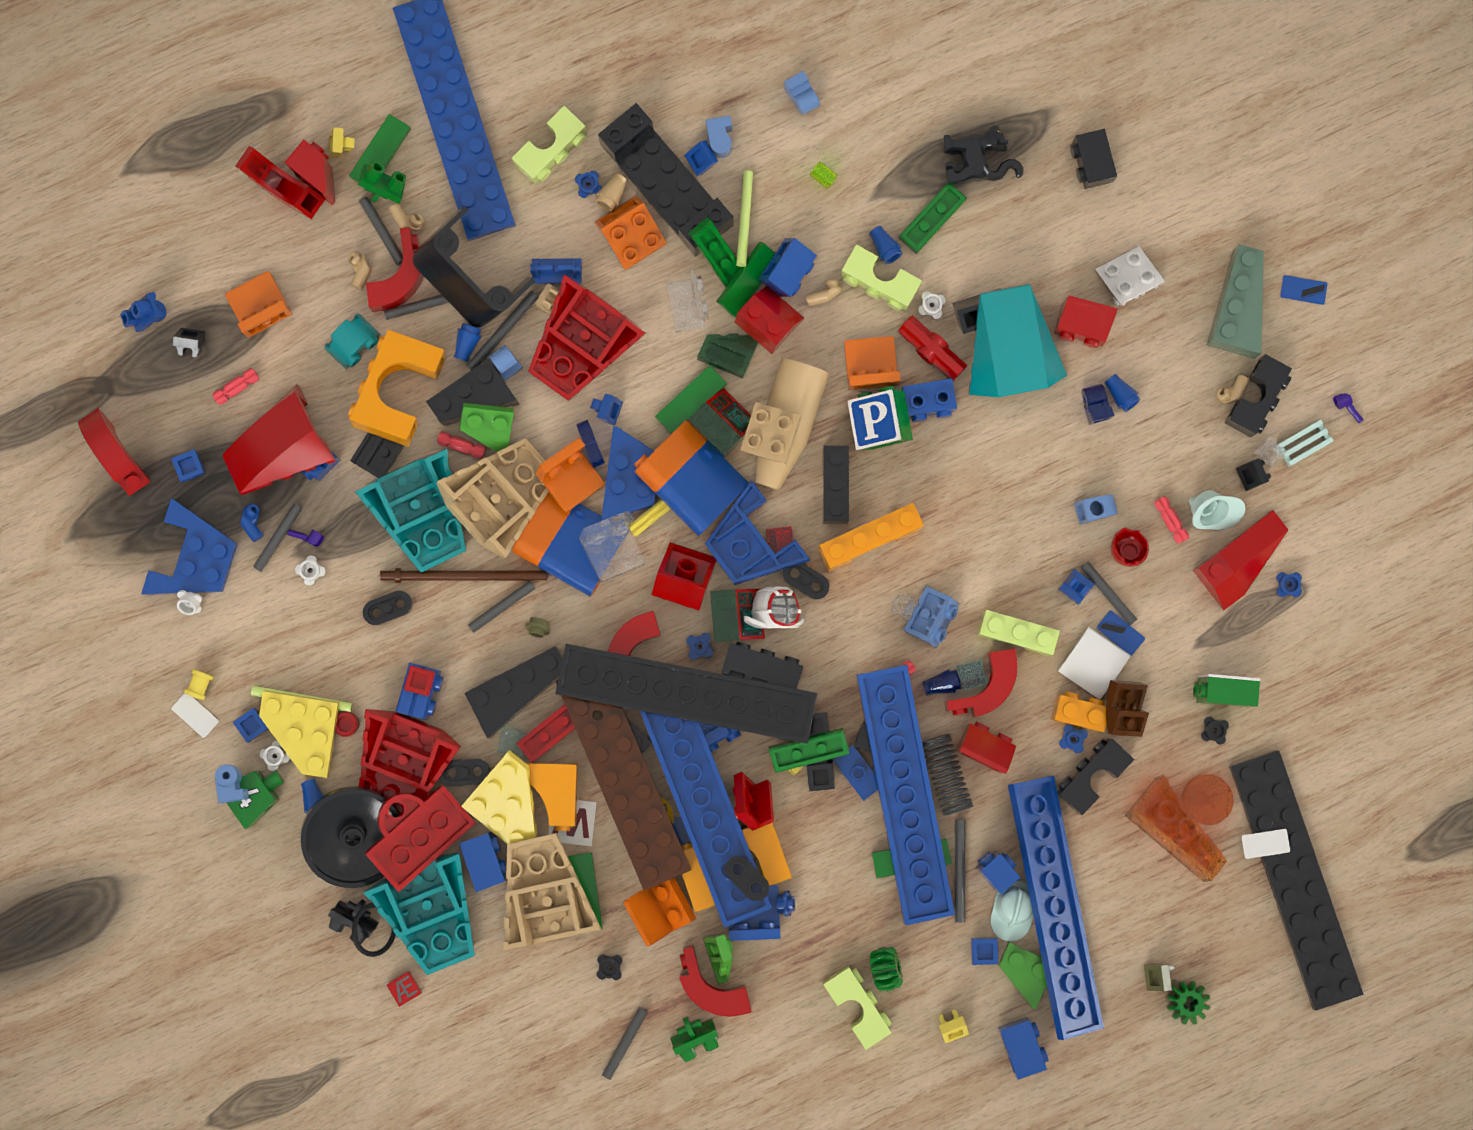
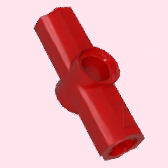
(932, 348)

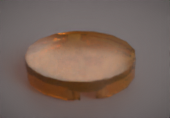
(1208, 799)

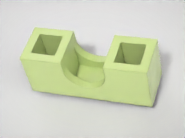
(537, 162)
(898, 291)
(1018, 632)
(871, 1025)

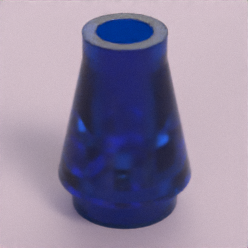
(943, 683)

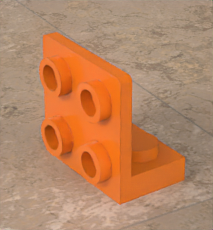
(631, 232)
(258, 304)
(871, 363)
(569, 476)
(659, 911)

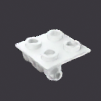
(1129, 276)

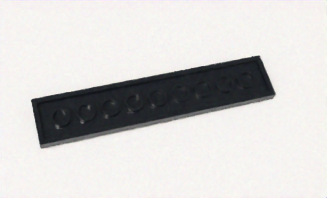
(686, 693)
(1297, 883)

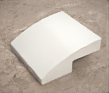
(1094, 663)

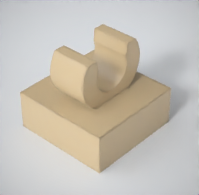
(546, 298)

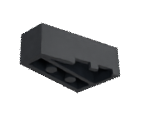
(479, 386)

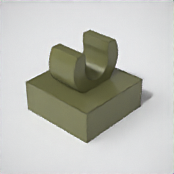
(1158, 977)

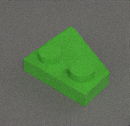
(487, 424)
(719, 953)
(1025, 972)

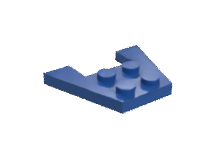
(742, 548)
(202, 560)

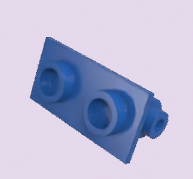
(553, 270)

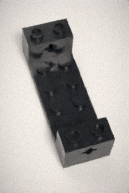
(661, 176)

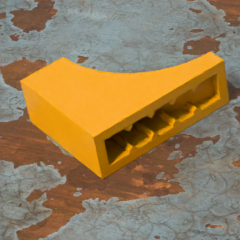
(558, 789)

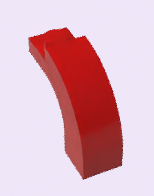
(279, 183)
(402, 285)
(111, 453)
(635, 632)
(1001, 682)
(709, 998)

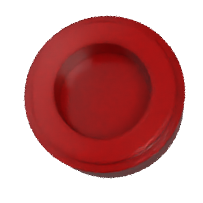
(346, 724)

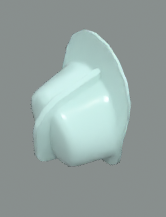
(1216, 511)
(1012, 912)

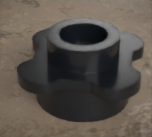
(1221, 727)
(614, 961)

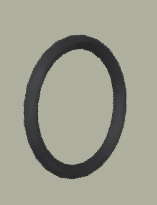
(355, 938)

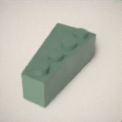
(1239, 309)

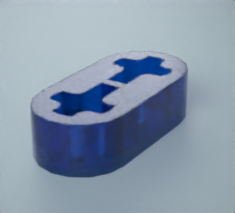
(590, 443)

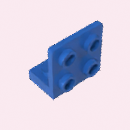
(761, 926)

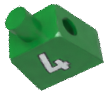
(261, 797)

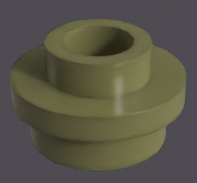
(538, 627)

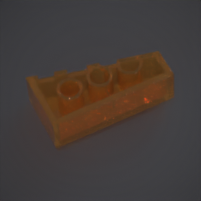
(1172, 826)

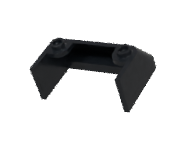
(434, 263)

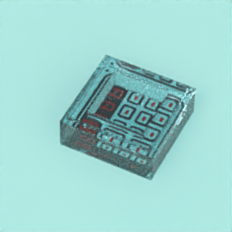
(971, 675)
(508, 741)

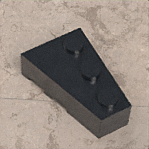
(761, 666)

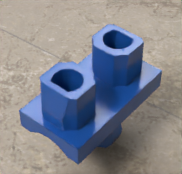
(144, 313)

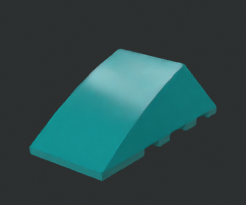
(1012, 345)
(415, 512)
(429, 914)

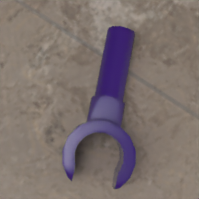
(1345, 400)
(313, 538)

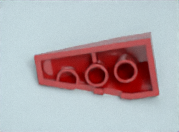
(1238, 563)

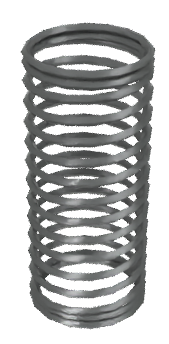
(967, 802)

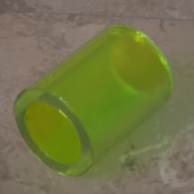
(823, 175)

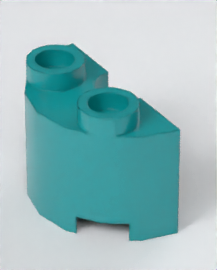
(351, 340)

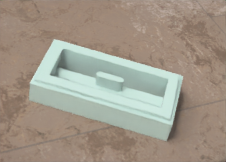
(1323, 432)

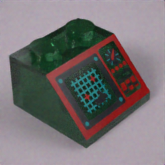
(721, 422)
(728, 615)

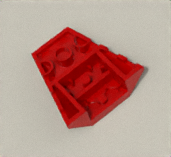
(580, 339)
(277, 446)
(403, 754)

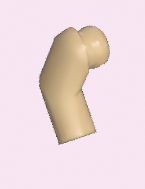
(404, 220)
(361, 268)
(825, 295)

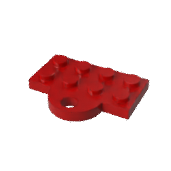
(417, 834)

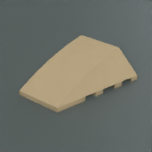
(496, 495)
(543, 894)

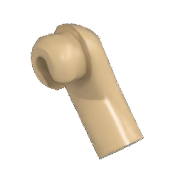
(1233, 393)

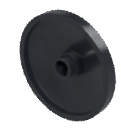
(340, 832)

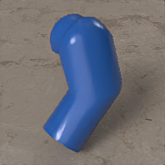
(249, 522)

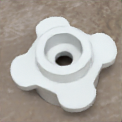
(934, 311)
(302, 570)
(189, 602)
(267, 755)

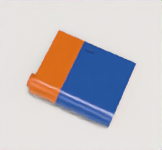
(691, 477)
(554, 544)

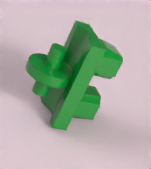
(380, 184)
(692, 1035)

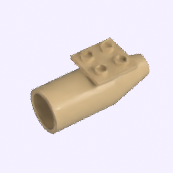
(783, 426)

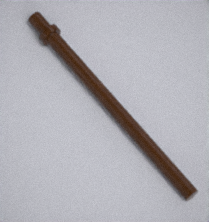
(399, 575)

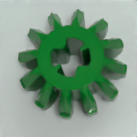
(886, 969)
(1181, 997)

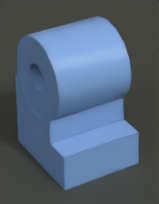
(801, 93)
(718, 138)
(505, 362)
(1095, 508)
(228, 784)

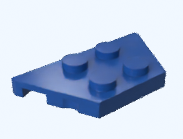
(623, 486)

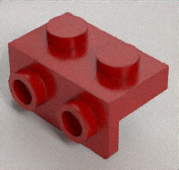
(753, 801)

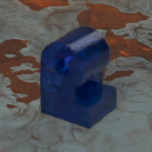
(1096, 404)

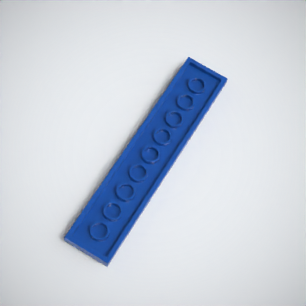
(454, 117)
(905, 794)
(704, 811)
(1055, 907)

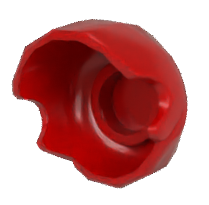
(1129, 547)

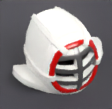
(775, 609)

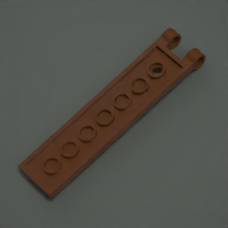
(629, 791)

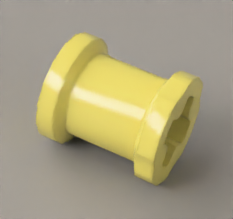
(198, 684)

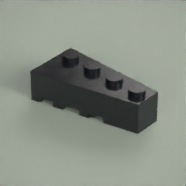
(509, 693)

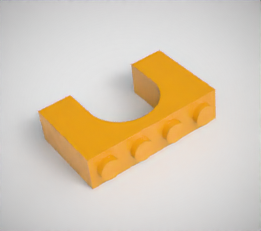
(394, 354)
(867, 537)
(761, 842)

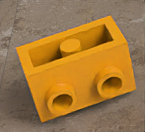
(1080, 713)

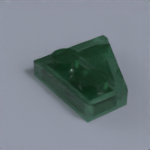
(728, 352)

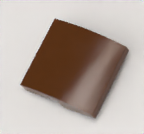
(1124, 708)

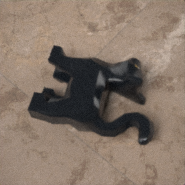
(974, 157)

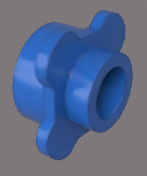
(582, 179)
(1283, 589)
(693, 642)
(1069, 732)
(785, 903)

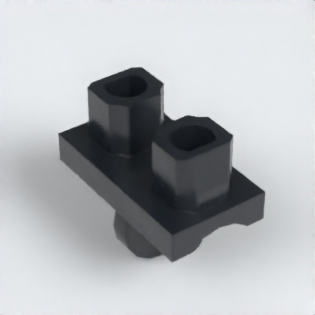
(344, 915)

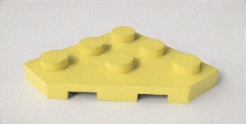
(302, 728)
(505, 801)

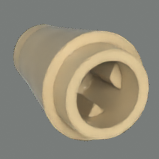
(611, 193)

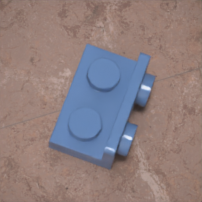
(932, 617)

